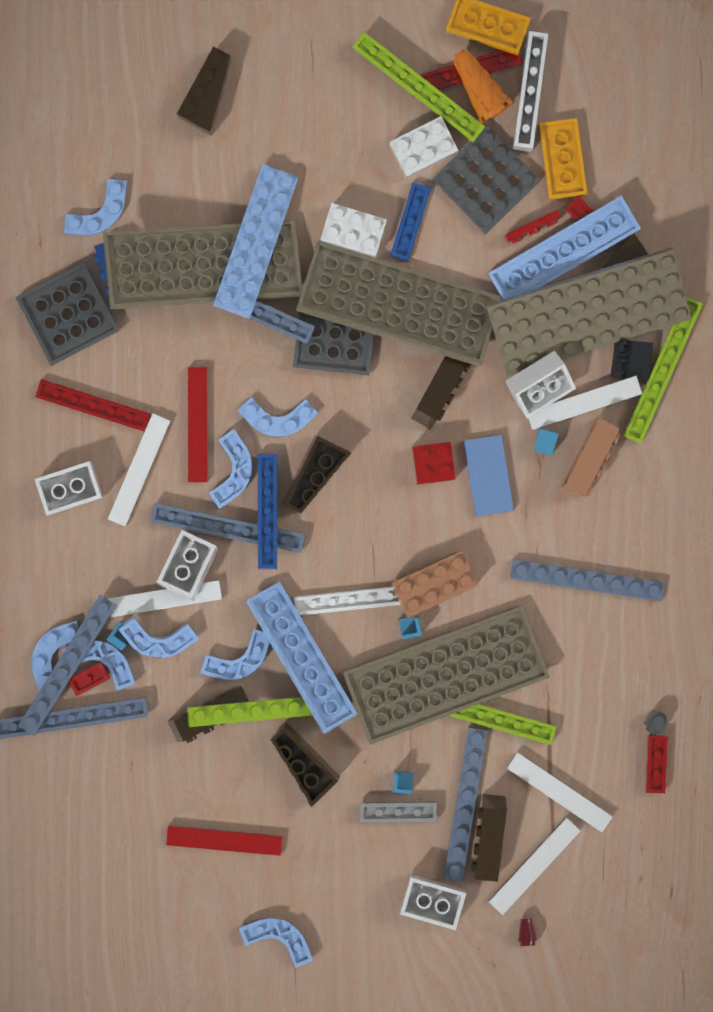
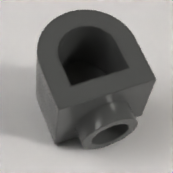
(656, 722)

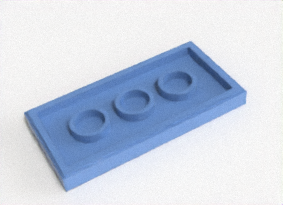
(488, 475)

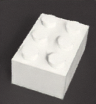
(423, 147)
(353, 230)
(540, 384)
(69, 488)
(187, 565)
(432, 902)

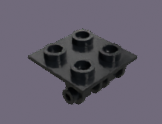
(632, 359)

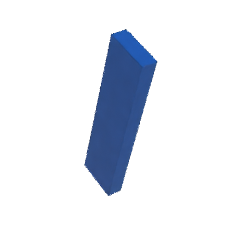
(410, 221)

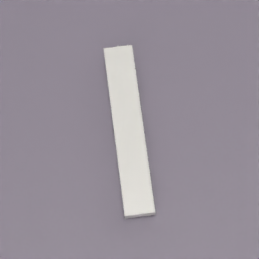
(586, 402)
(139, 470)
(163, 599)
(345, 600)
(559, 792)
(534, 866)

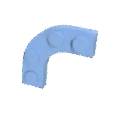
(105, 217)
(274, 425)
(240, 470)
(157, 646)
(46, 648)
(113, 660)
(242, 666)
(280, 930)

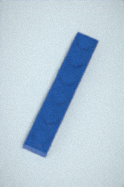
(267, 511)

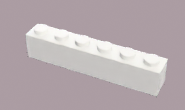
(530, 91)

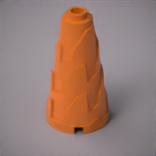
(484, 93)

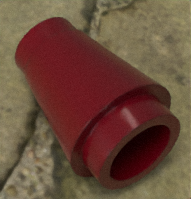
(527, 933)

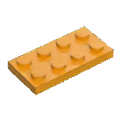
(488, 25)
(562, 159)

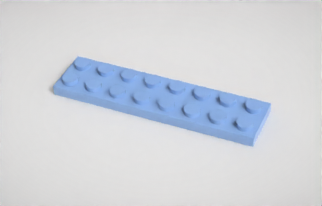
(255, 241)
(565, 249)
(301, 657)

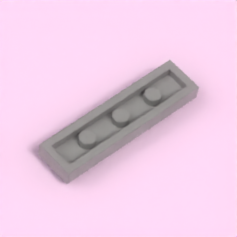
(398, 812)

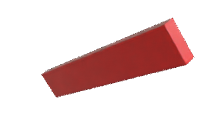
(490, 62)
(92, 405)
(197, 424)
(224, 840)

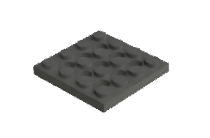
(459, 166)
(37, 319)
(341, 363)

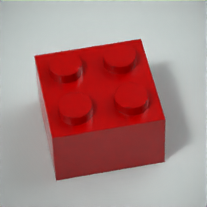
(433, 463)

